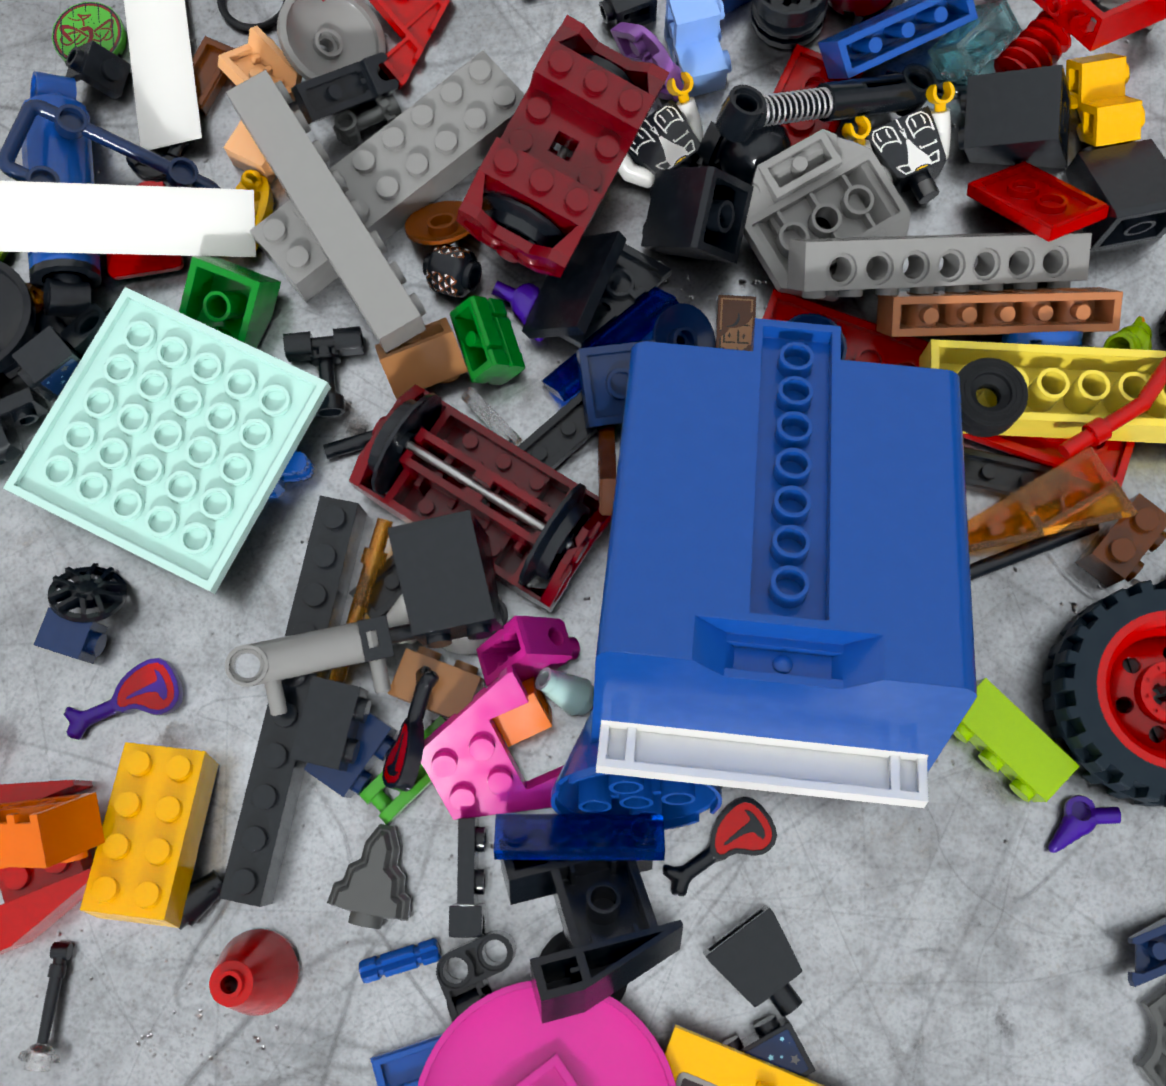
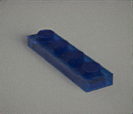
(579, 837)

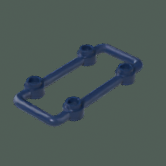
(72, 124)

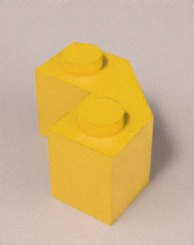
(1099, 96)

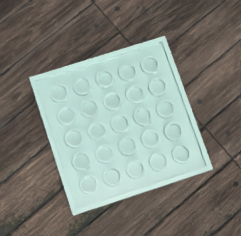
(168, 439)

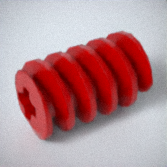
(1035, 46)

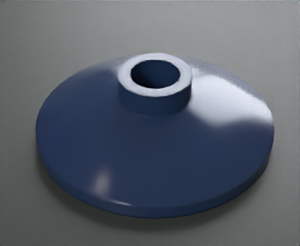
(683, 325)

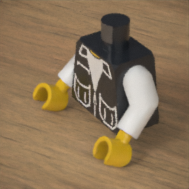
(666, 138)
(911, 146)

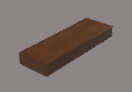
(606, 469)

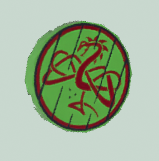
(87, 23)

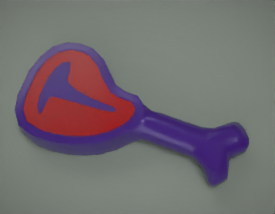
(146, 687)

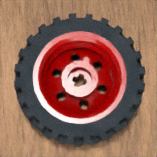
(1090, 680)

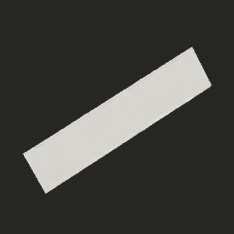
(162, 72)
(126, 219)

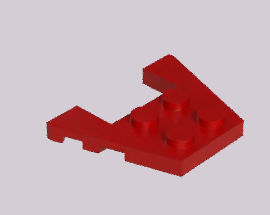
(414, 24)

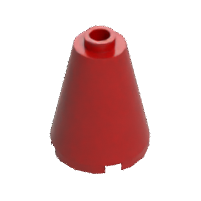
(255, 973)

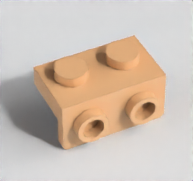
(256, 56)

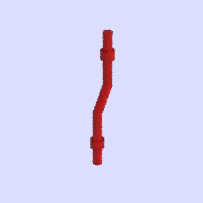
(1101, 429)

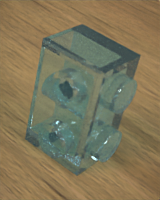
(973, 45)

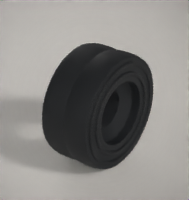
(1007, 386)

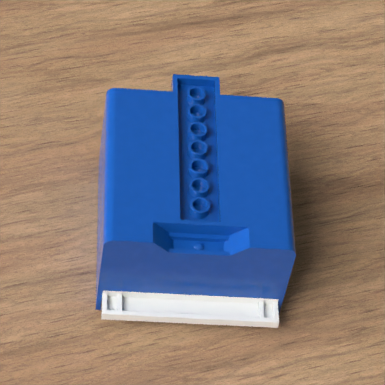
(786, 571)

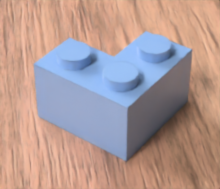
(693, 42)

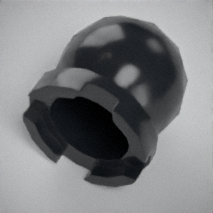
(742, 158)

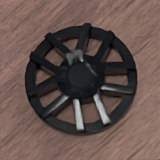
(87, 593)

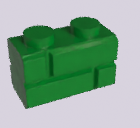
(487, 340)

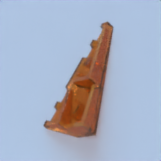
(1059, 500)

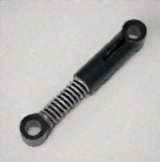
(830, 101)

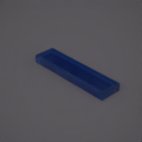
(628, 328)

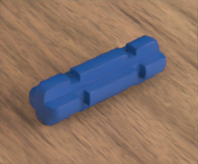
(399, 960)

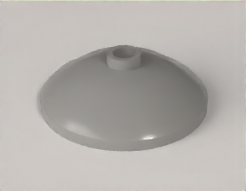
(343, 26)

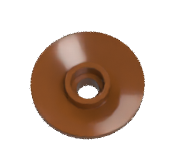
(435, 224)

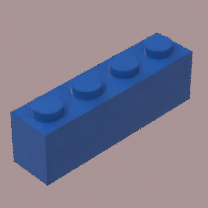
(892, 34)

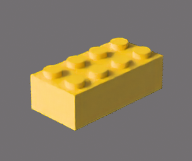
(151, 835)

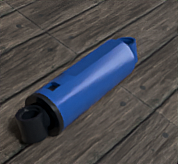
(61, 276)

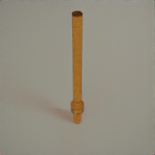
(373, 559)

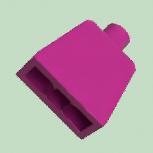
(529, 646)

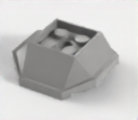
(824, 180)

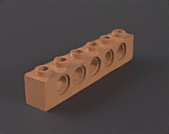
(999, 312)

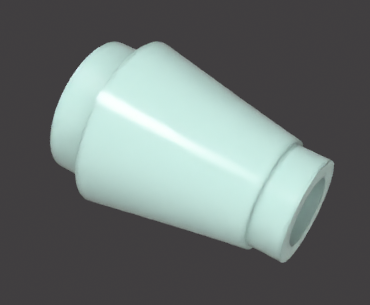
(566, 690)

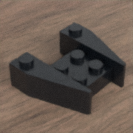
(605, 925)

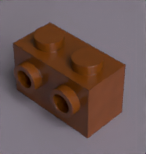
(1123, 542)

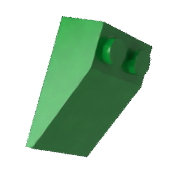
(229, 298)

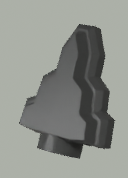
(374, 884)

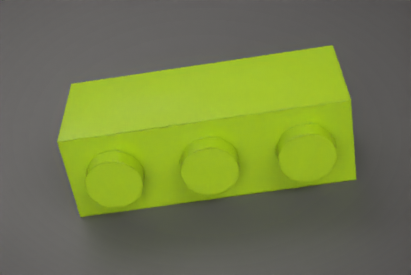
(1014, 745)

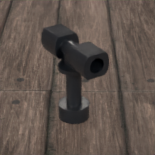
(325, 354)

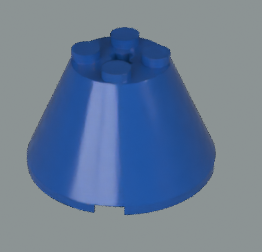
(587, 792)

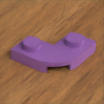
(642, 45)

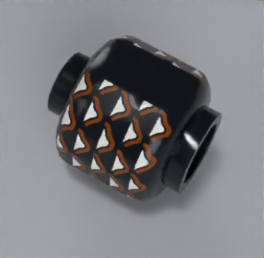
(452, 270)

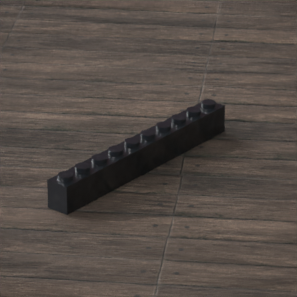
(275, 777)

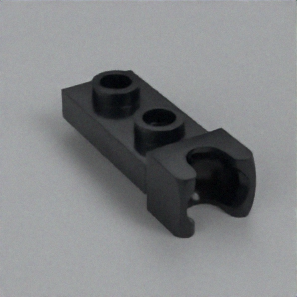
(342, 89)
(467, 915)

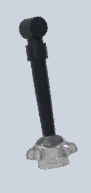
(41, 1054)

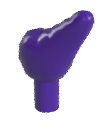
(520, 299)
(1081, 819)

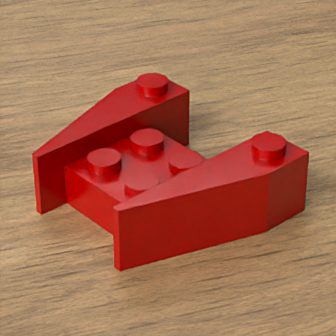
(39, 895)

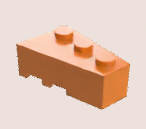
(49, 830)

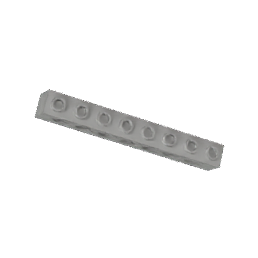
(811, 259)

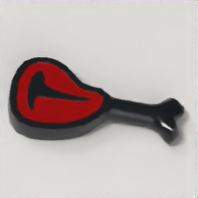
(406, 753)
(739, 829)

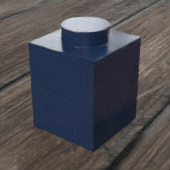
(71, 638)

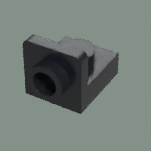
(628, 11)

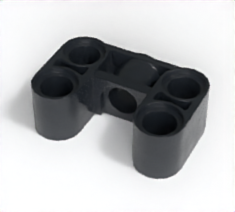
(465, 992)

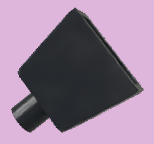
(758, 961)

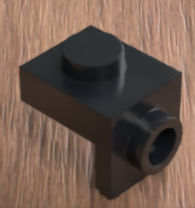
(98, 68)

